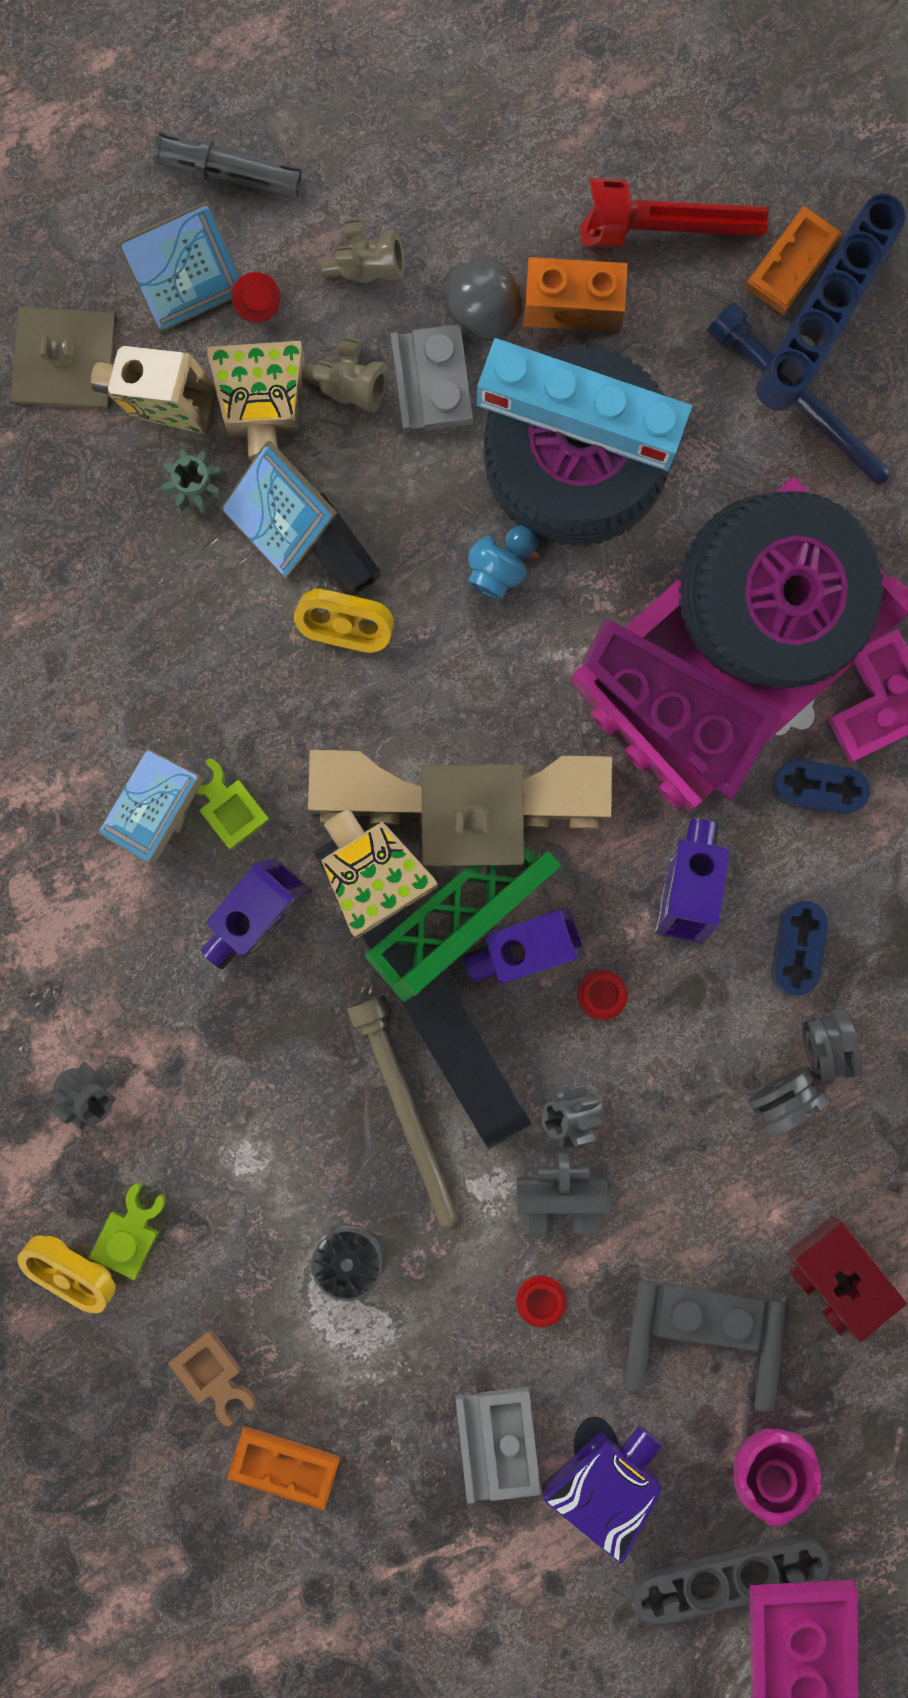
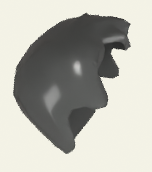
(483, 297)

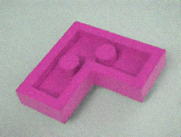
(885, 714)

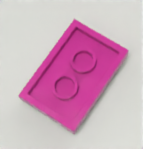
(804, 1640)

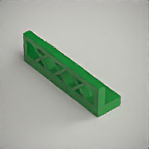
(462, 936)

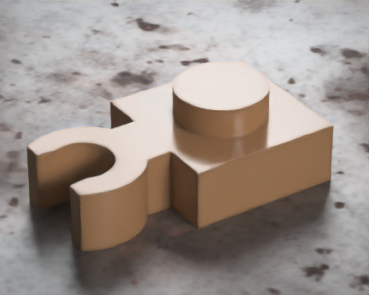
(207, 1370)

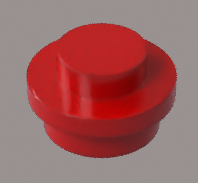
(255, 297)
(602, 994)
(541, 1301)

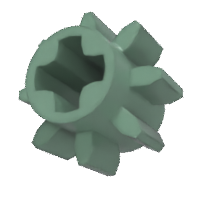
(188, 468)

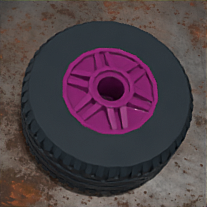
(565, 489)
(781, 589)

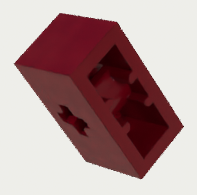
(869, 1298)

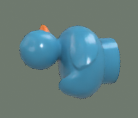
(501, 568)

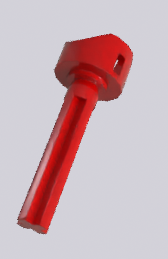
(616, 213)

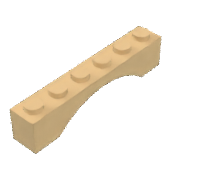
(566, 790)

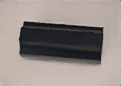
(345, 557)

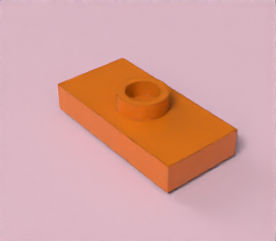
(793, 260)
(283, 1468)

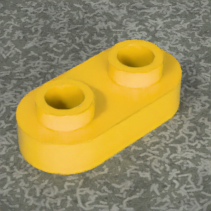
(345, 622)
(67, 1274)

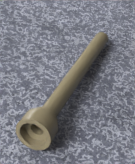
(372, 1020)

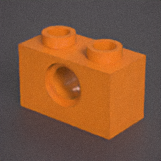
(575, 294)

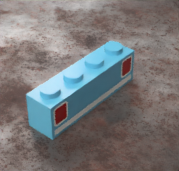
(582, 404)

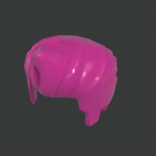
(776, 1475)

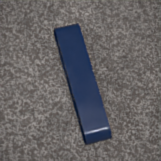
(843, 285)

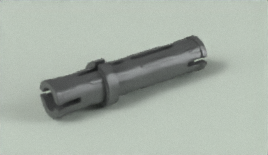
(217, 162)

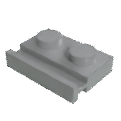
(431, 378)
(498, 1445)

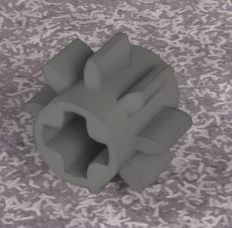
(82, 1096)
(572, 1115)

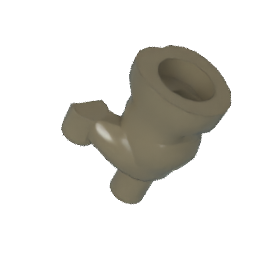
(366, 259)
(348, 380)

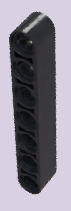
(452, 1039)

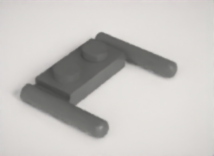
(708, 1319)

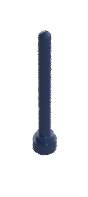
(734, 330)

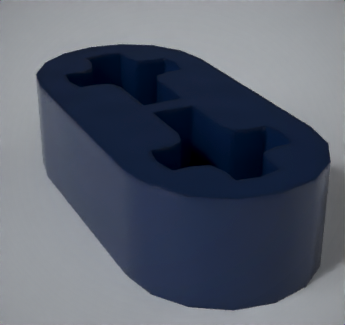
(823, 775)
(811, 951)

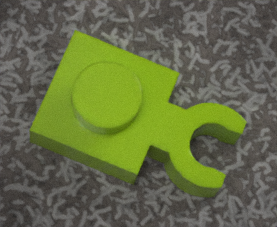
(231, 809)
(127, 1238)

